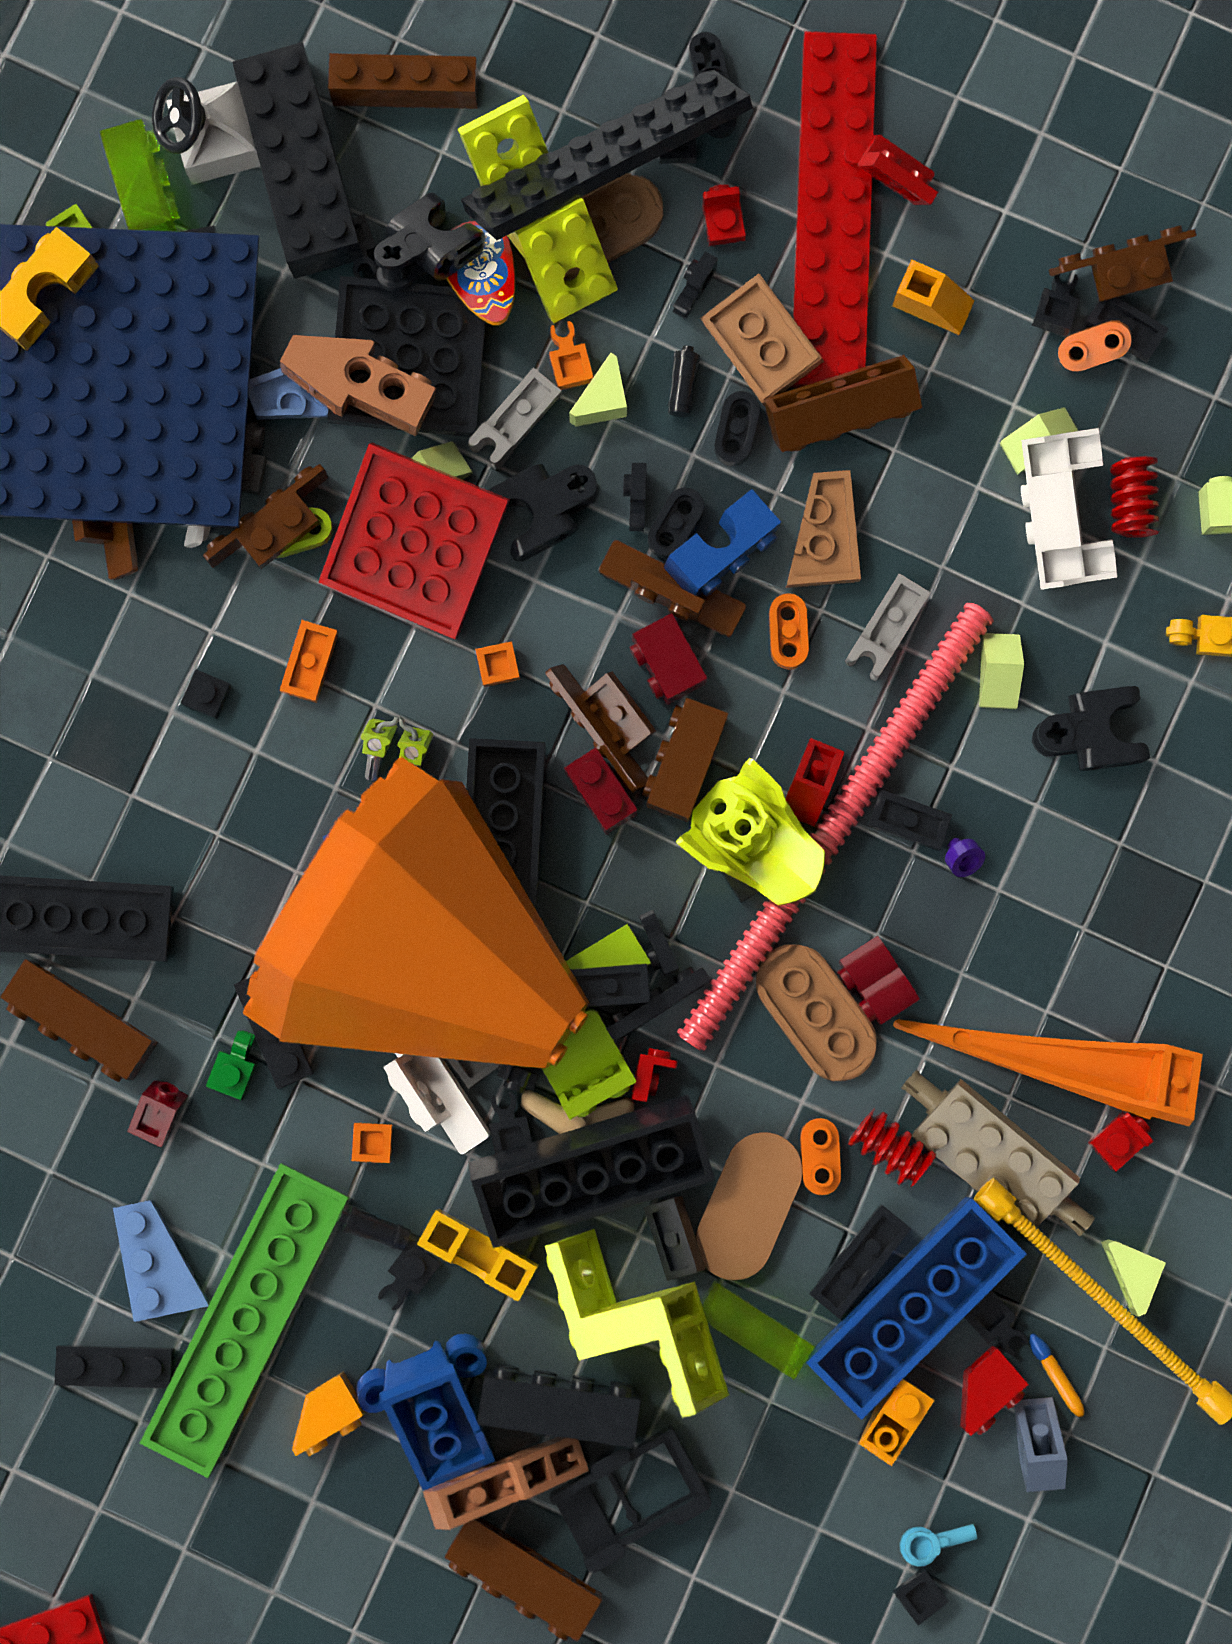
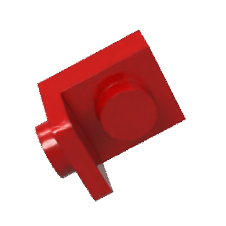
(723, 215)
(646, 1079)
(1121, 1140)

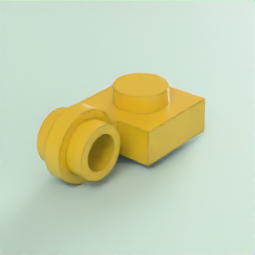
(1212, 635)

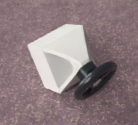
(208, 129)

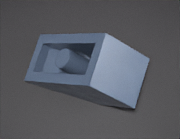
(1040, 1445)

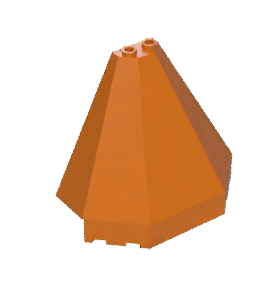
(415, 939)

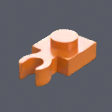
(570, 362)

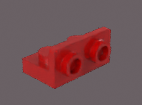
(898, 171)

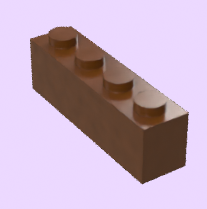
(403, 81)
(843, 404)
(78, 1020)
(524, 1577)

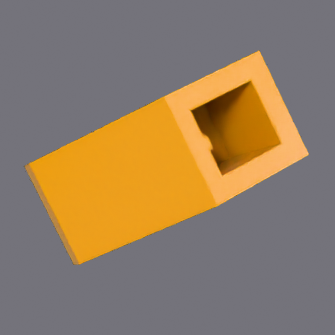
(933, 298)
(326, 1411)
(895, 1421)

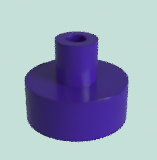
(964, 857)

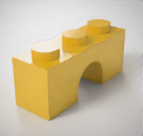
(55, 261)
(473, 1251)

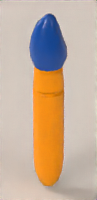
(1056, 1374)

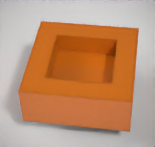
(497, 664)
(372, 1142)

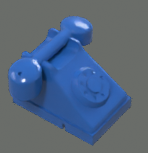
(432, 1408)

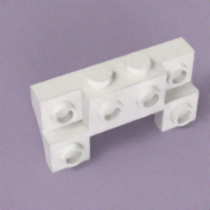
(1055, 509)

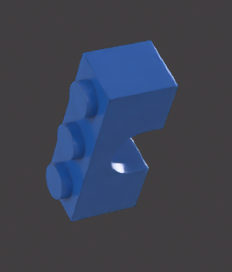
(700, 566)

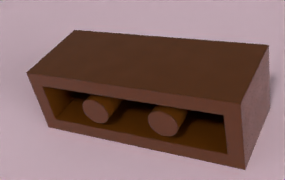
(685, 759)

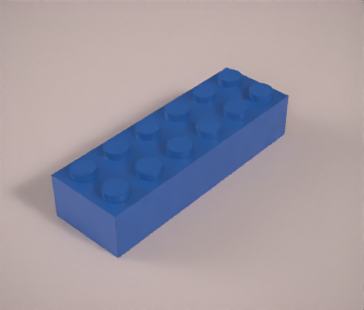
(914, 1306)

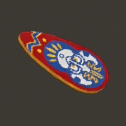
(487, 281)

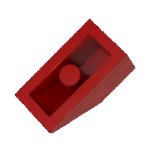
(813, 781)

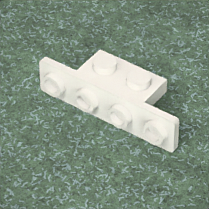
(437, 1099)

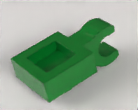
(232, 1070)

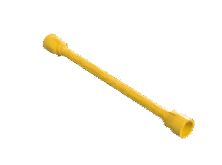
(1000, 1204)

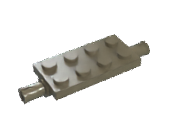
(986, 1145)

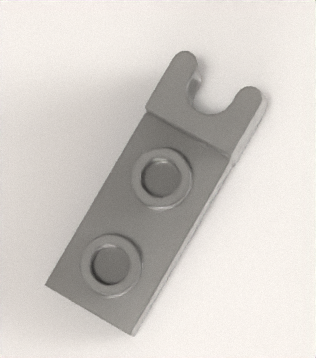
(515, 417)
(889, 624)

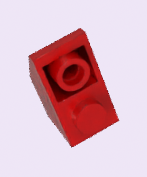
(987, 1388)

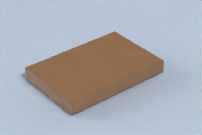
(761, 339)

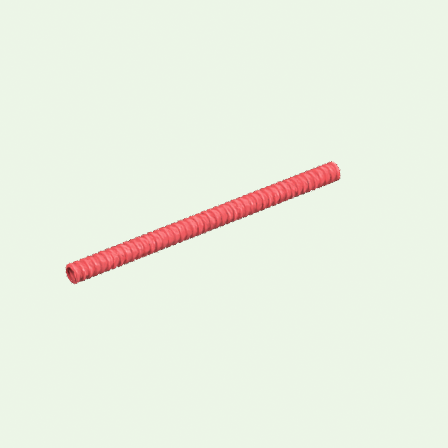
(841, 818)

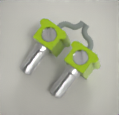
(378, 738)

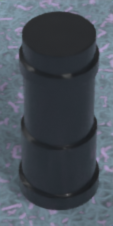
(683, 381)
(373, 1228)

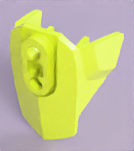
(775, 854)

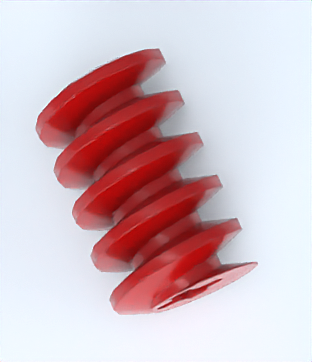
(1132, 497)
(892, 1148)

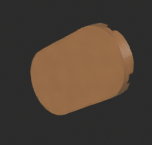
(623, 215)
(816, 1012)
(749, 1205)

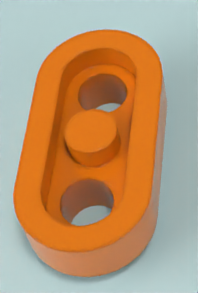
(1094, 345)
(788, 632)
(820, 1156)

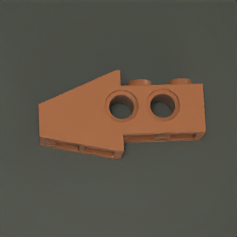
(324, 371)
(505, 1482)

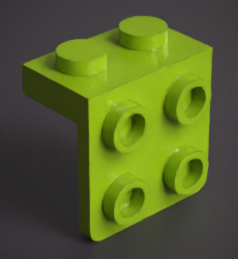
(589, 1069)

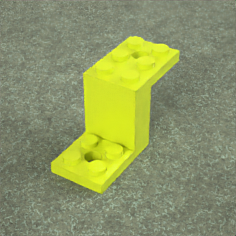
(555, 241)
(604, 1326)

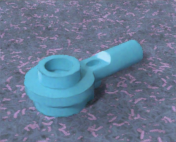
(921, 1546)

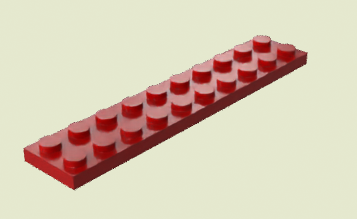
(834, 199)

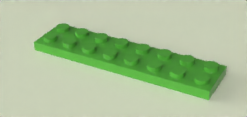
(244, 1320)

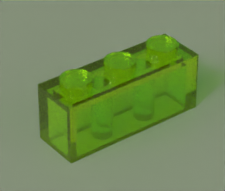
(139, 177)
(755, 1330)

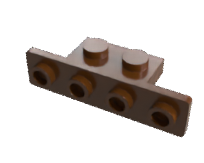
(1130, 268)
(274, 526)
(117, 541)
(655, 584)
(609, 718)

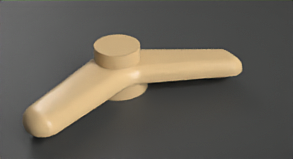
(554, 1116)

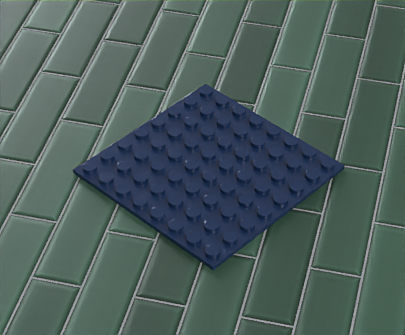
(135, 384)

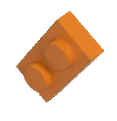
(309, 661)

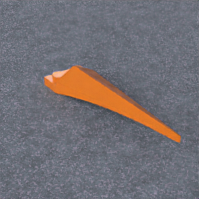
(1128, 1076)

